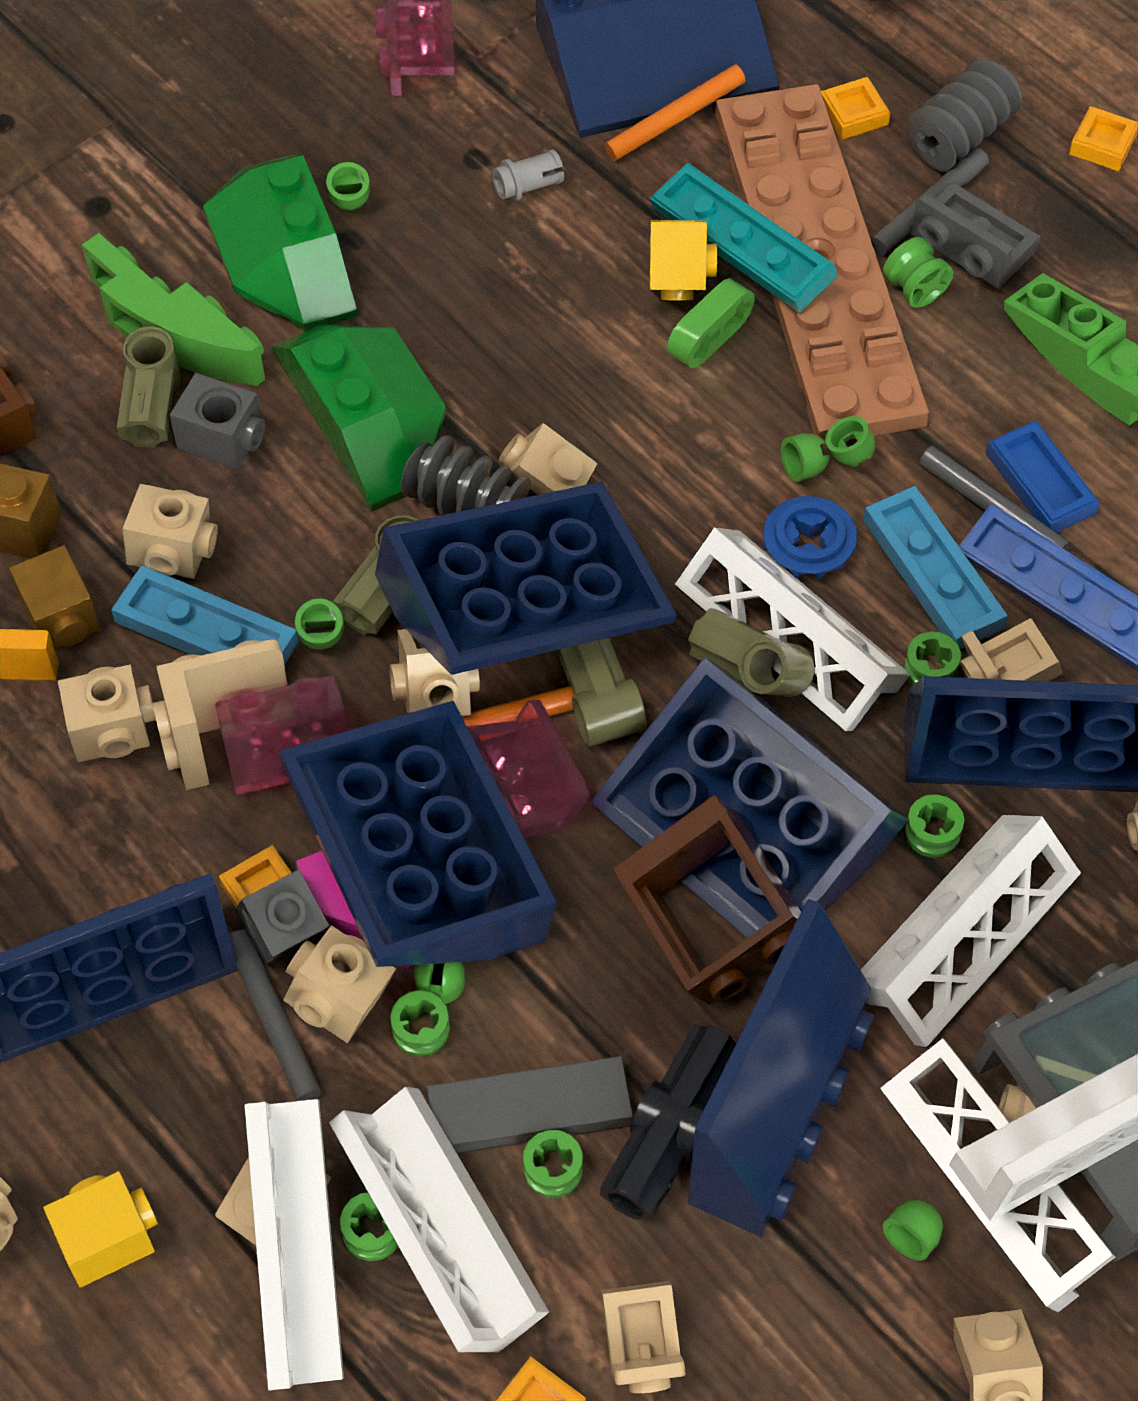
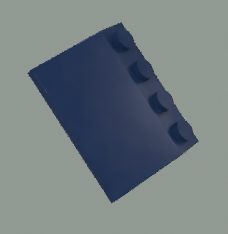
(639, 55)
(519, 578)
(1022, 734)
(794, 798)
(421, 840)
(112, 965)
(781, 1078)

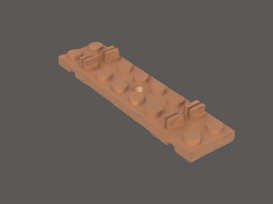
(849, 337)

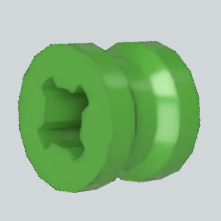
(918, 272)

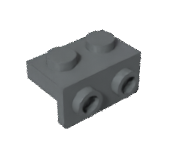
(974, 234)

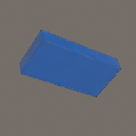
(1042, 477)

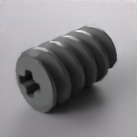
(963, 114)
(452, 481)

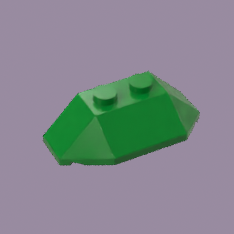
(281, 243)
(365, 400)

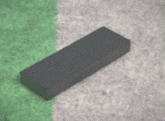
(528, 1102)

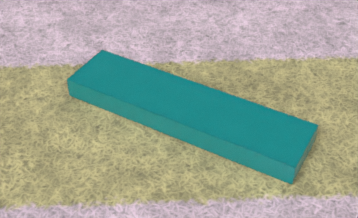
(747, 238)

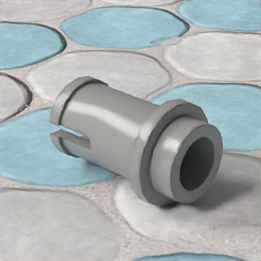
(526, 175)

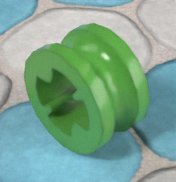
(932, 643)
(947, 838)
(428, 1039)
(567, 1150)
(367, 1246)

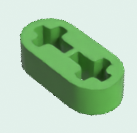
(710, 323)

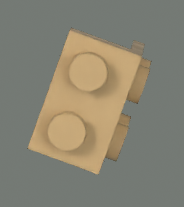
(195, 685)

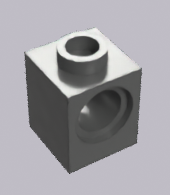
(217, 421)
(282, 916)

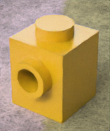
(680, 258)
(101, 1226)

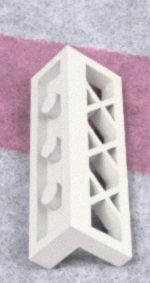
(806, 611)
(950, 912)
(1051, 1141)
(441, 1223)
(1008, 1229)
(293, 1243)

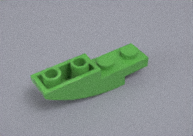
(197, 324)
(1080, 342)

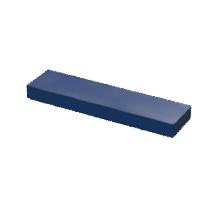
(1055, 582)

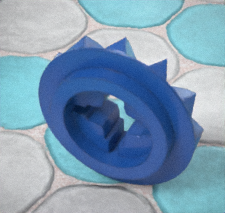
(810, 516)

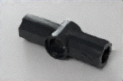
(666, 1125)

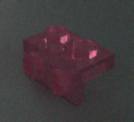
(417, 39)
(272, 720)
(532, 770)

